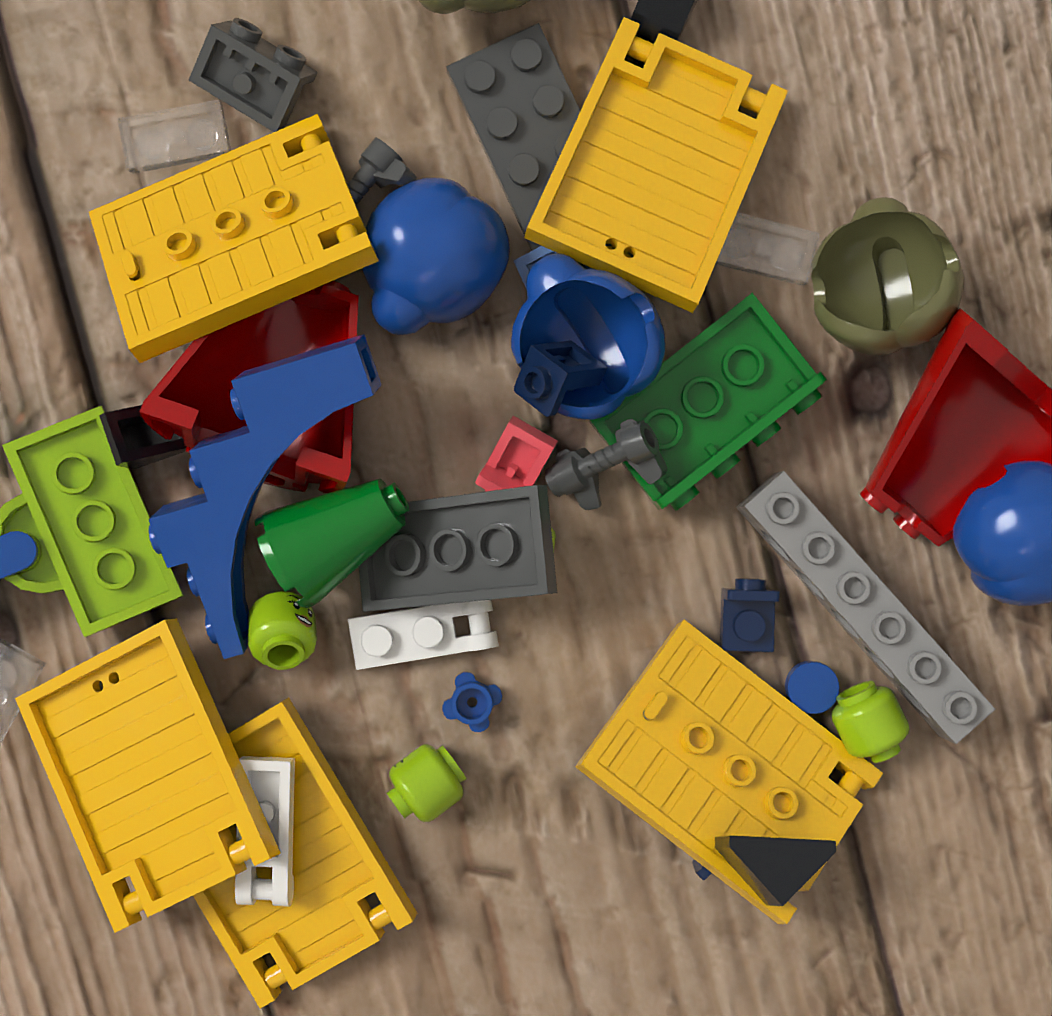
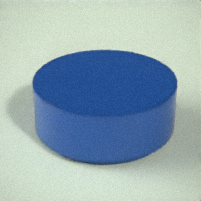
(812, 687)

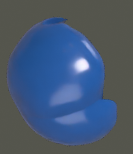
(434, 253)
(600, 316)
(1008, 535)

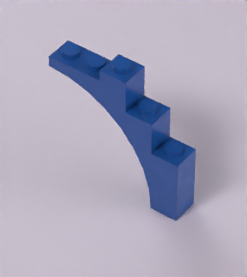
(212, 527)

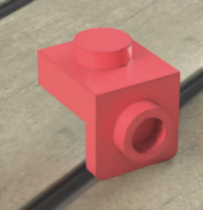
(516, 457)

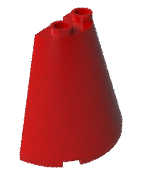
(196, 390)
(959, 431)

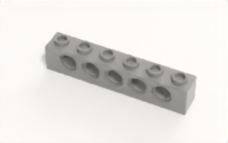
(865, 608)

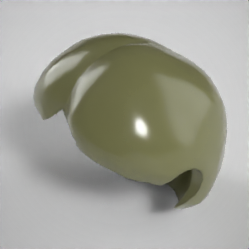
(886, 279)

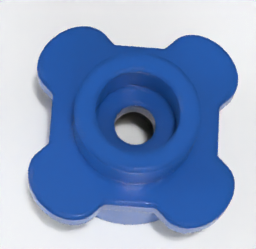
(458, 708)

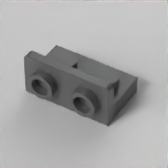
(251, 72)

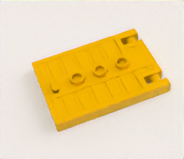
(656, 166)
(230, 238)
(723, 759)
(146, 774)
(332, 874)

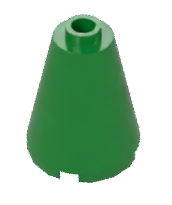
(329, 536)

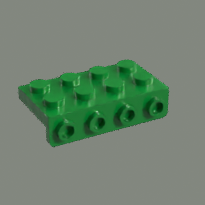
(716, 399)

